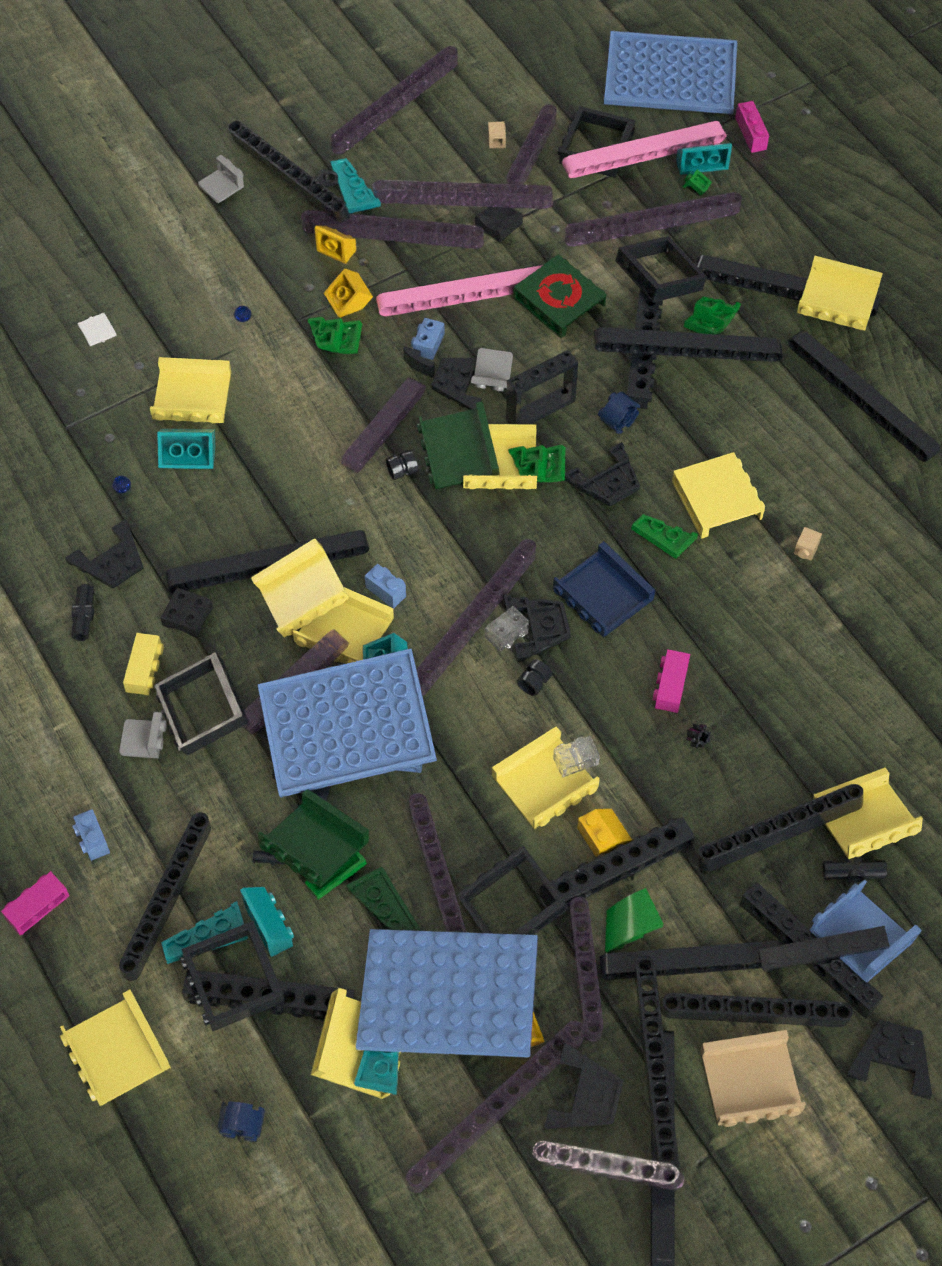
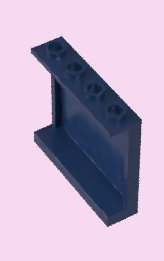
(604, 590)

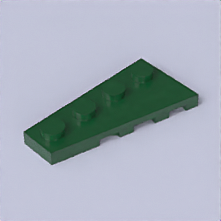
(383, 900)

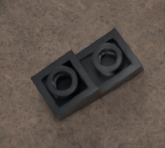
(414, 360)

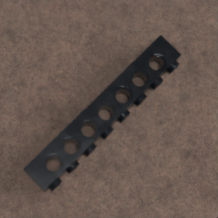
(641, 364)
(629, 865)
(789, 929)
(260, 988)

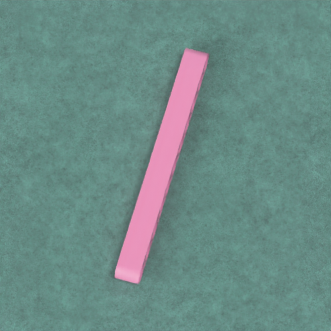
(642, 149)
(451, 292)

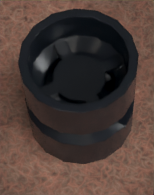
(403, 464)
(532, 679)

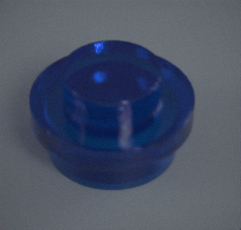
(242, 314)
(121, 484)

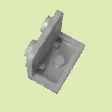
(223, 181)
(492, 369)
(143, 737)

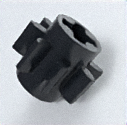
(698, 735)

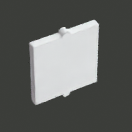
(97, 329)

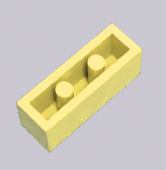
(143, 664)

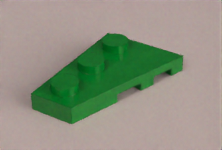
(667, 538)
(344, 873)

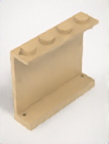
(751, 1078)

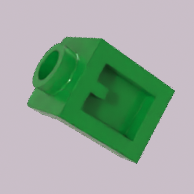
(697, 181)

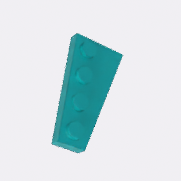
(353, 188)
(219, 923)
(378, 1071)

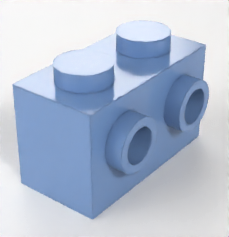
(428, 338)
(385, 585)
(91, 834)

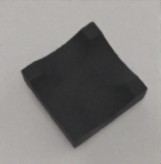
(499, 221)
(186, 612)

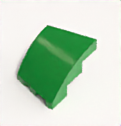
(711, 316)
(336, 335)
(542, 462)
(630, 920)

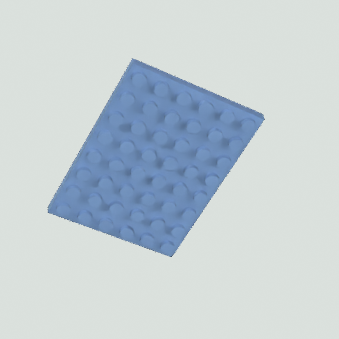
(671, 72)
(346, 723)
(448, 993)

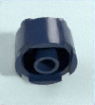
(619, 412)
(240, 1120)

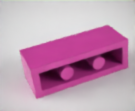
(752, 126)
(671, 681)
(35, 903)

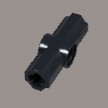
(82, 612)
(854, 869)

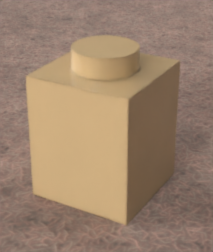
(496, 135)
(807, 543)

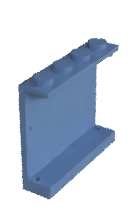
(857, 913)

